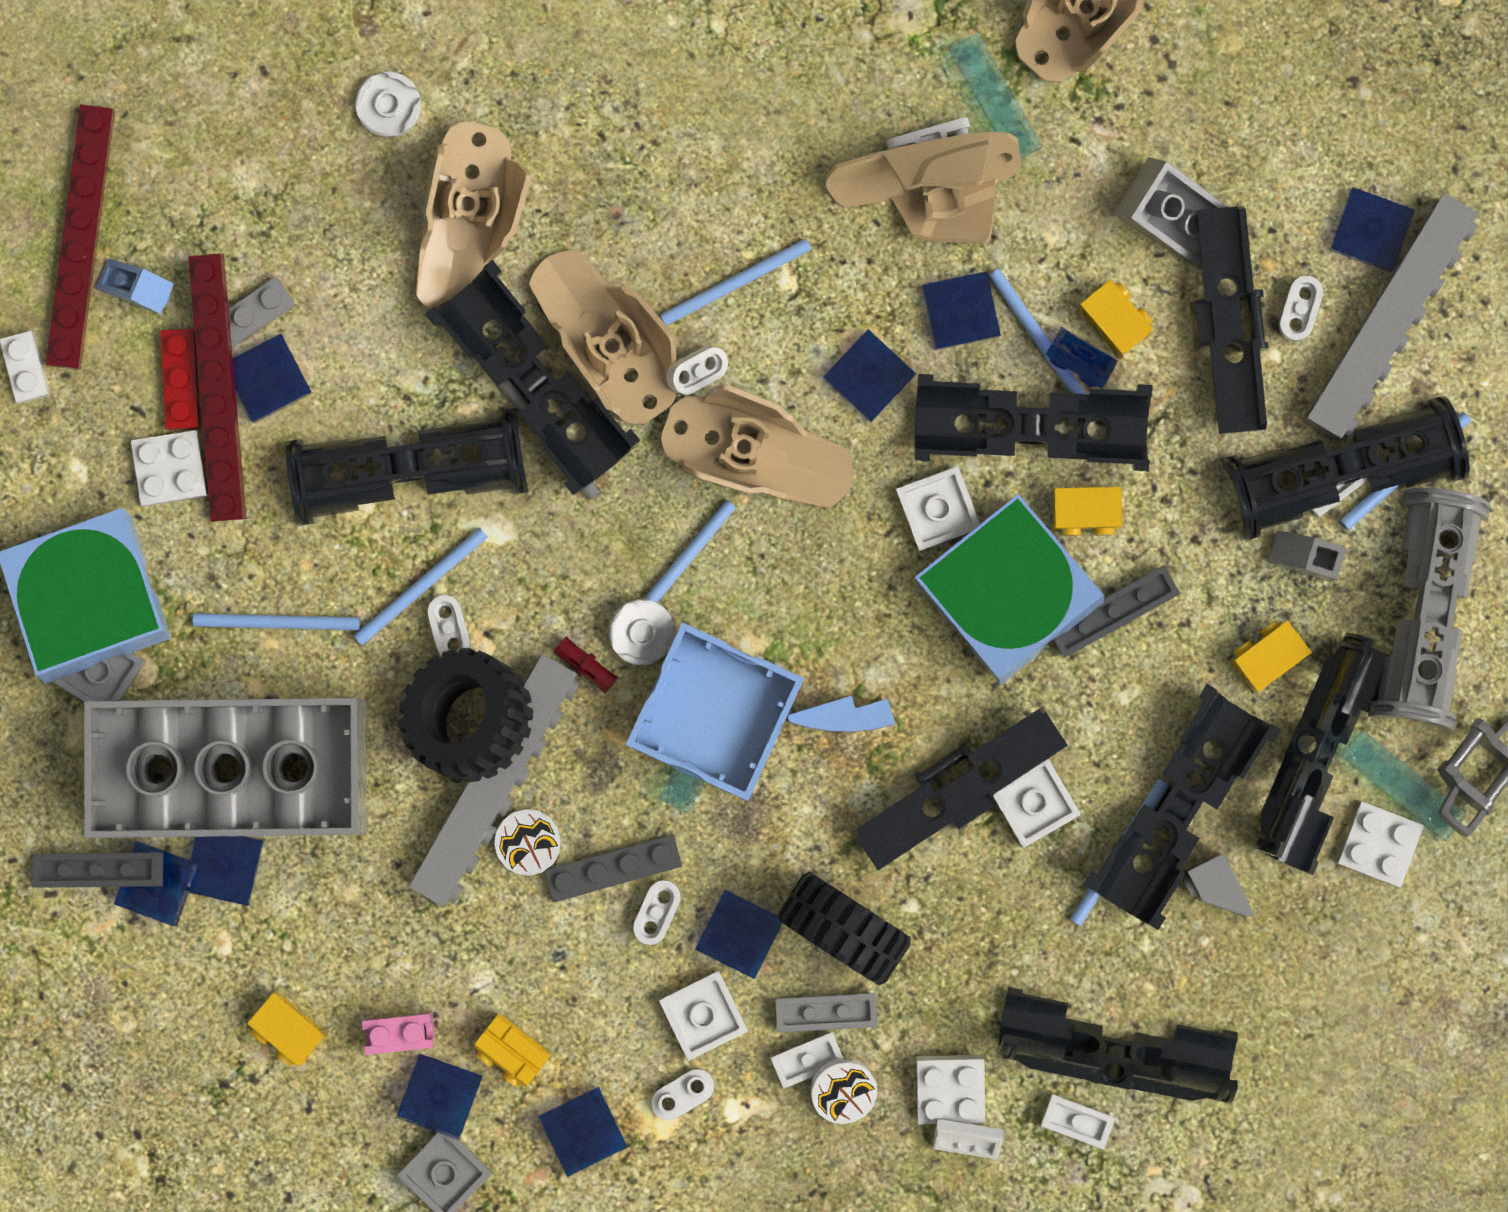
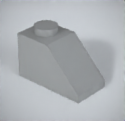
(1217, 885)

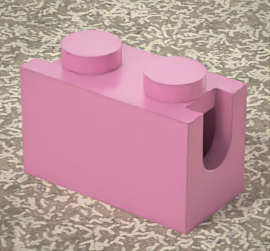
(399, 1033)

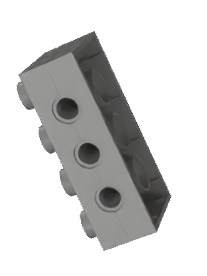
(195, 736)

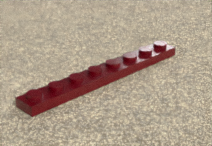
(80, 237)
(217, 387)

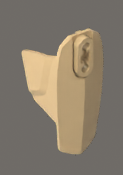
(1090, 30)
(936, 185)
(464, 217)
(607, 335)
(756, 448)

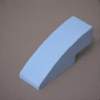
(844, 717)

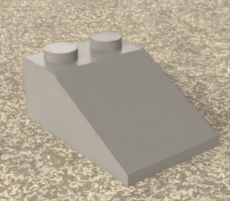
(1165, 207)

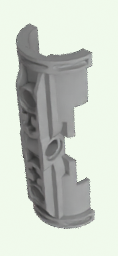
(1401, 687)

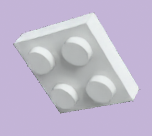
(169, 468)
(938, 508)
(1036, 804)
(1380, 844)
(703, 1015)
(950, 1089)

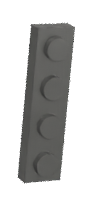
(1119, 610)
(613, 868)
(97, 870)

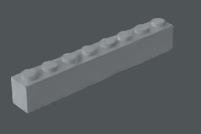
(1391, 317)
(484, 800)

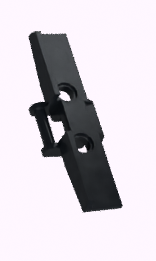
(1227, 256)
(966, 797)

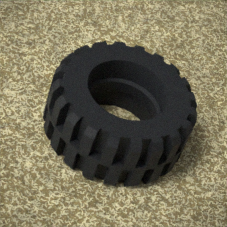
(432, 697)
(844, 928)

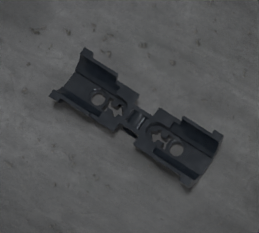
(490, 300)
(1121, 412)
(496, 469)
(1267, 505)
(1241, 742)
(1291, 815)
(1187, 1068)

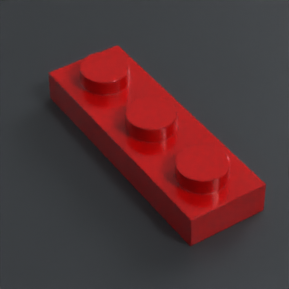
(180, 379)

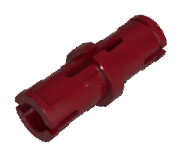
(585, 664)

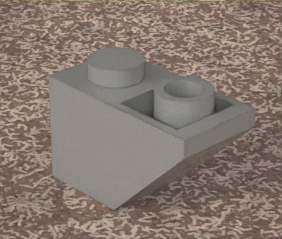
(1307, 555)

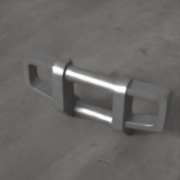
(1449, 771)

